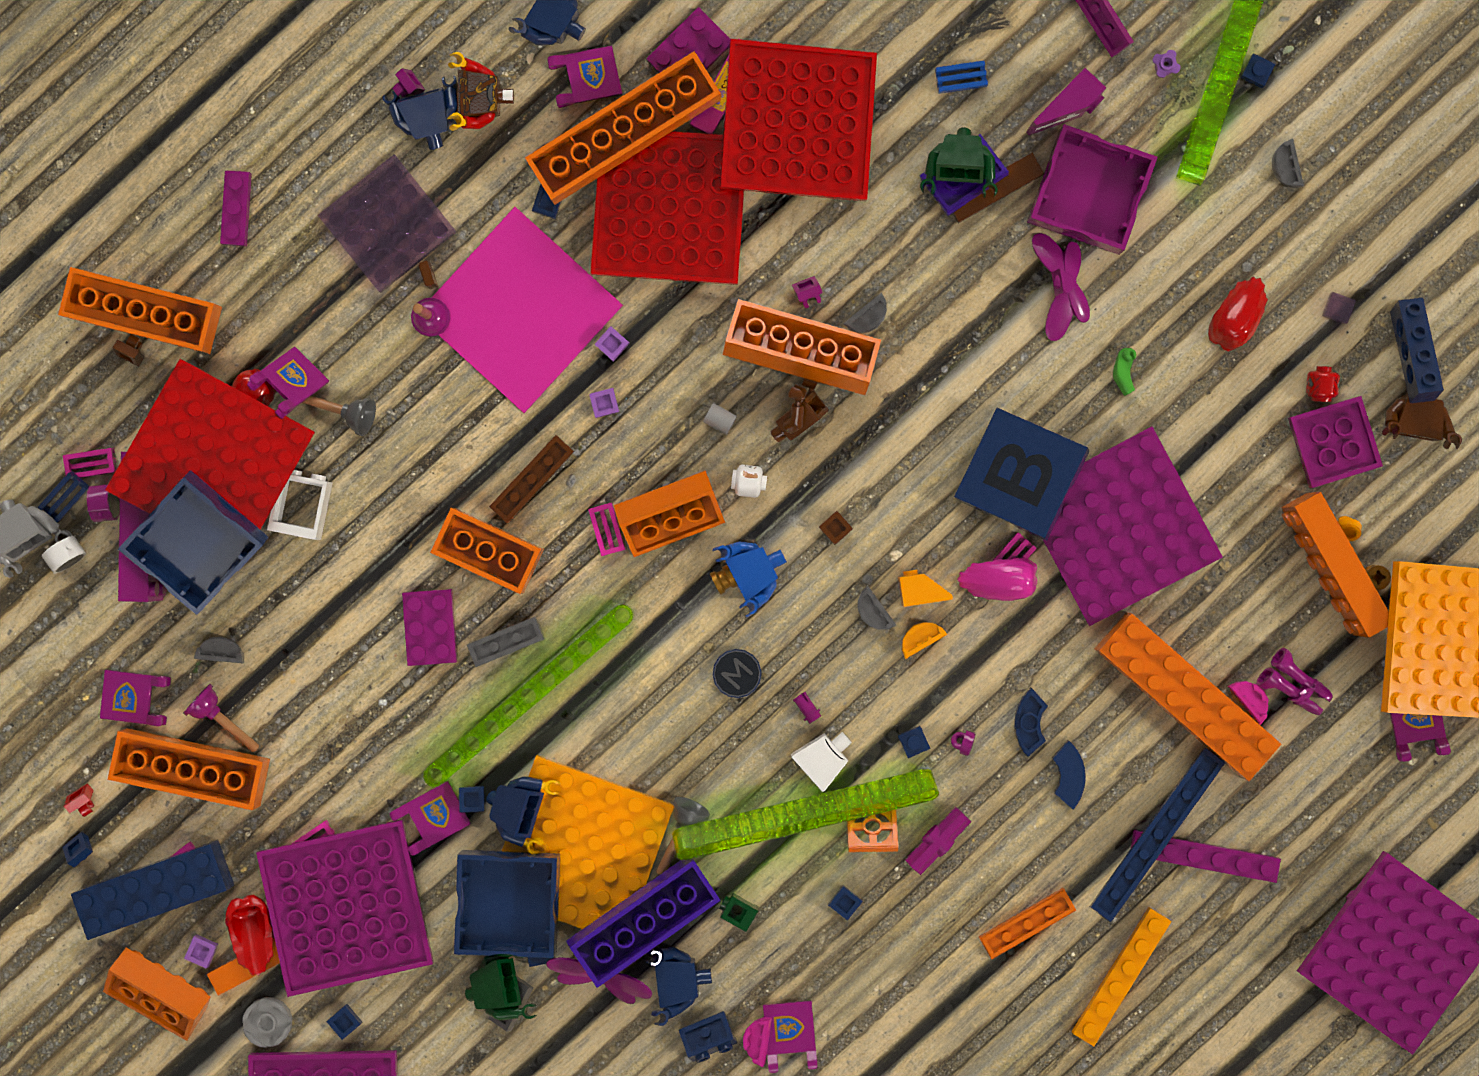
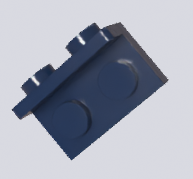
(708, 1037)

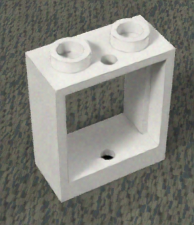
(276, 513)

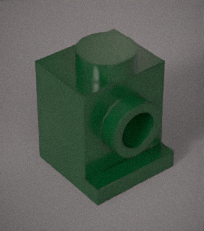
(744, 918)

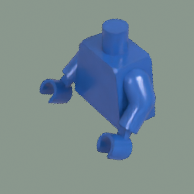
(752, 571)

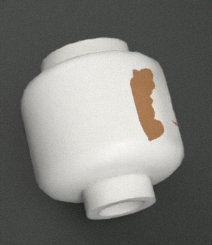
(748, 481)

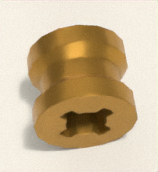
(1384, 576)
(723, 579)

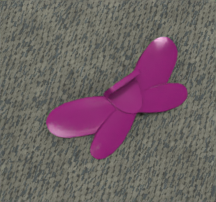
(1068, 295)
(620, 985)

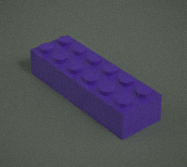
(642, 921)

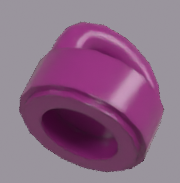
(967, 743)

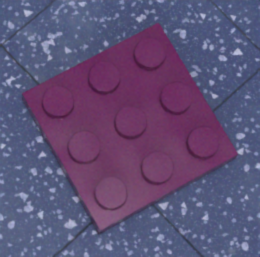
(1335, 442)

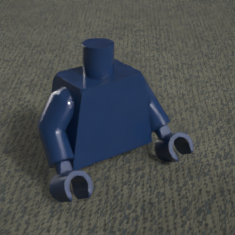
(550, 22)
(425, 112)
(676, 981)

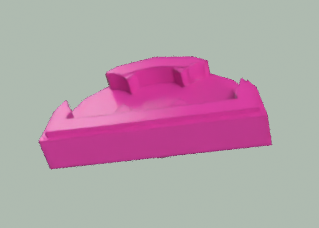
(1252, 698)
(756, 1040)

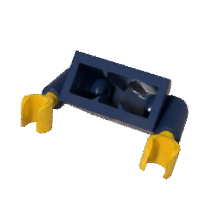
(517, 808)

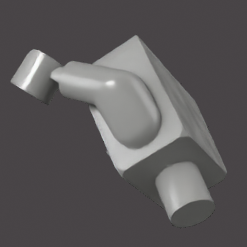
(23, 531)

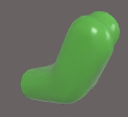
(1122, 369)

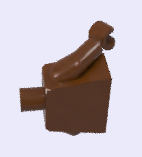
(803, 413)
(1421, 421)

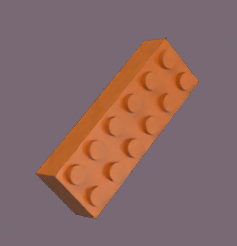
(140, 310)
(801, 347)
(1336, 564)
(188, 769)

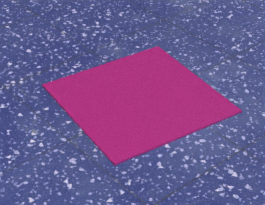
(522, 309)

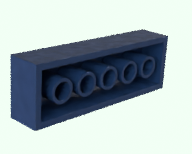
(152, 890)

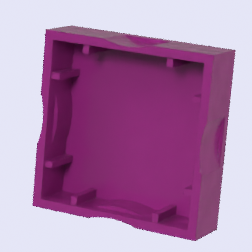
(1091, 189)

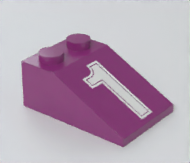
(1080, 95)

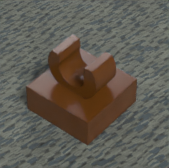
(130, 350)

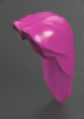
(1000, 579)

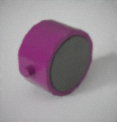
(102, 504)

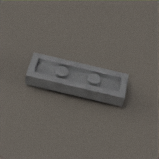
(505, 641)

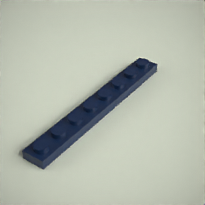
(1157, 835)

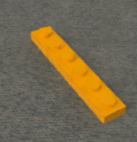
(1121, 976)

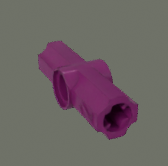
(938, 840)

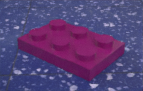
(695, 34)
(429, 627)

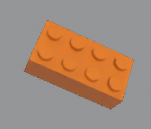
(487, 550)

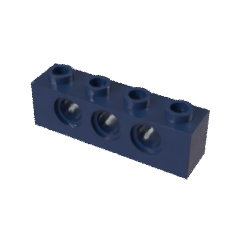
(1416, 350)

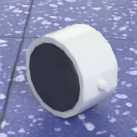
(63, 554)

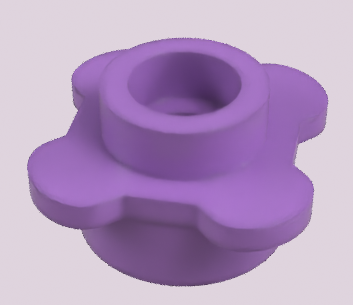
(1163, 70)

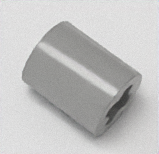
(719, 419)

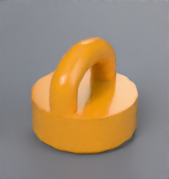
(1351, 527)

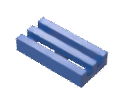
(961, 67)

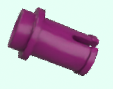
(807, 708)

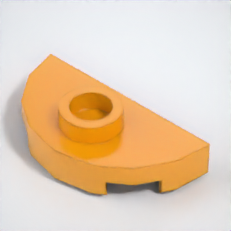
(920, 637)

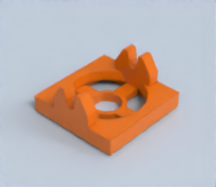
(887, 845)

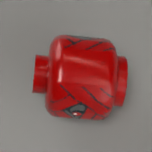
(1322, 384)

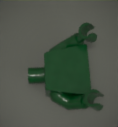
(960, 160)
(496, 988)

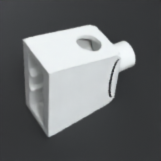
(822, 758)

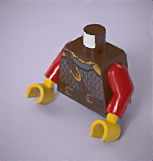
(477, 94)

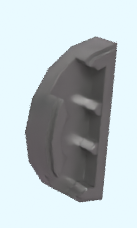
(1286, 165)
(869, 316)
(873, 612)
(220, 649)

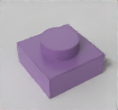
(612, 343)
(604, 403)
(201, 951)

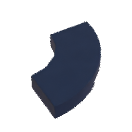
(1028, 722)
(1072, 774)

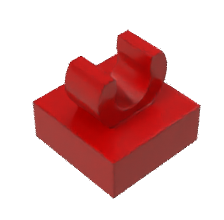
(80, 800)

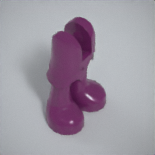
(1298, 695)

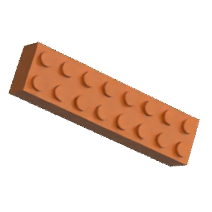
(624, 128)
(1187, 696)

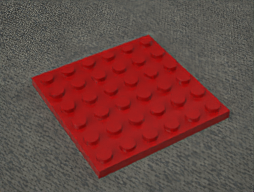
(798, 120)
(668, 216)
(220, 437)

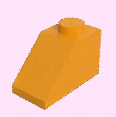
(920, 589)

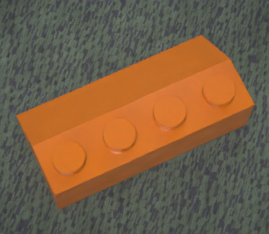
(669, 514)
(156, 993)

